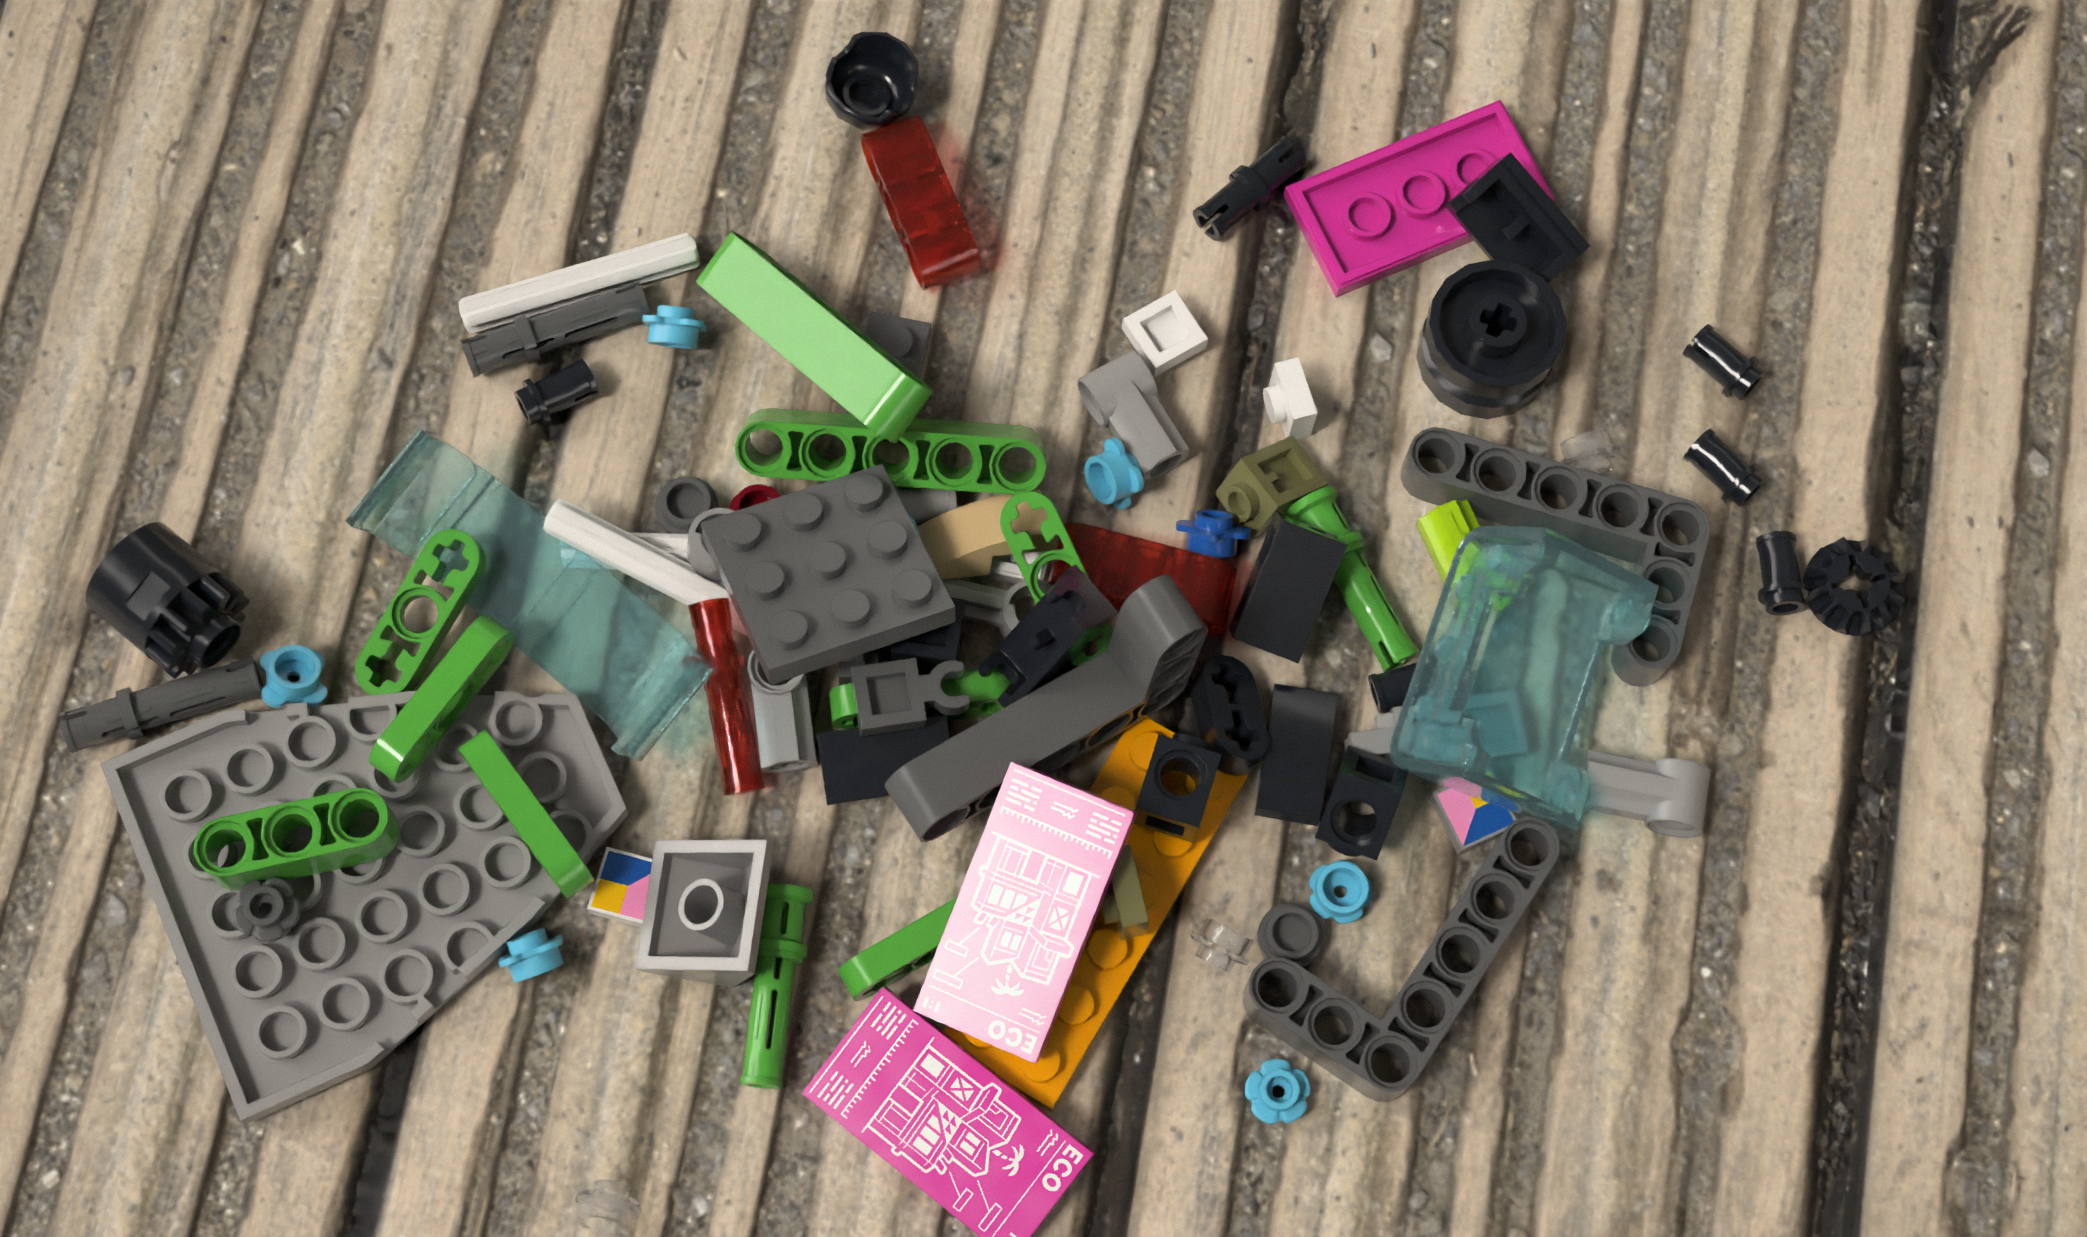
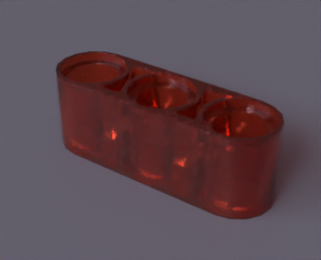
(920, 202)
(1124, 563)

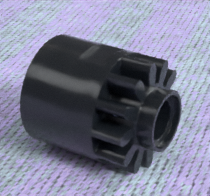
(168, 600)

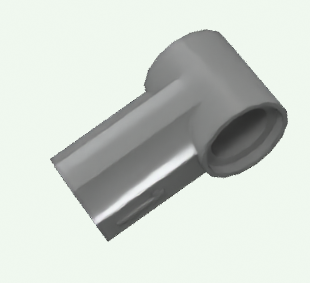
(1127, 402)
(782, 722)
(1663, 794)

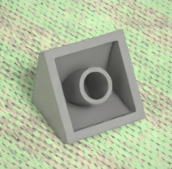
(705, 909)

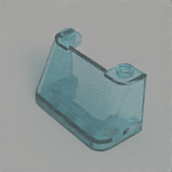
(1515, 668)

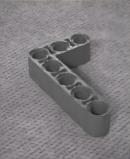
(1582, 522)
(1131, 680)
(1429, 980)

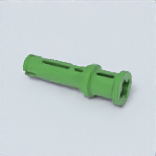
(1356, 581)
(765, 1065)

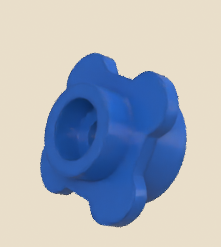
(1212, 533)

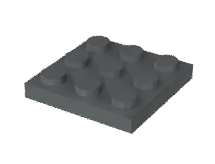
(827, 573)

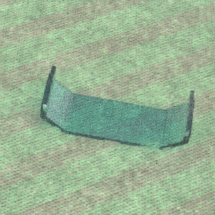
(554, 598)

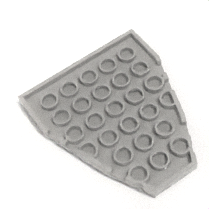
(372, 939)

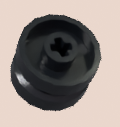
(1490, 339)

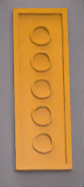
(1106, 961)

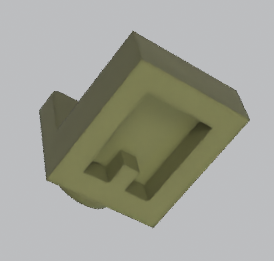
(1269, 483)
(1124, 899)

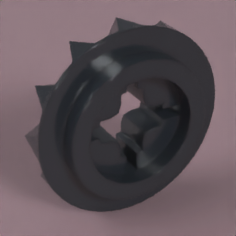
(1841, 608)

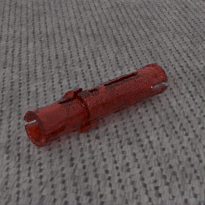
(727, 697)

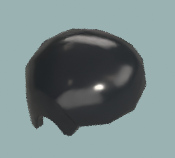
(872, 80)

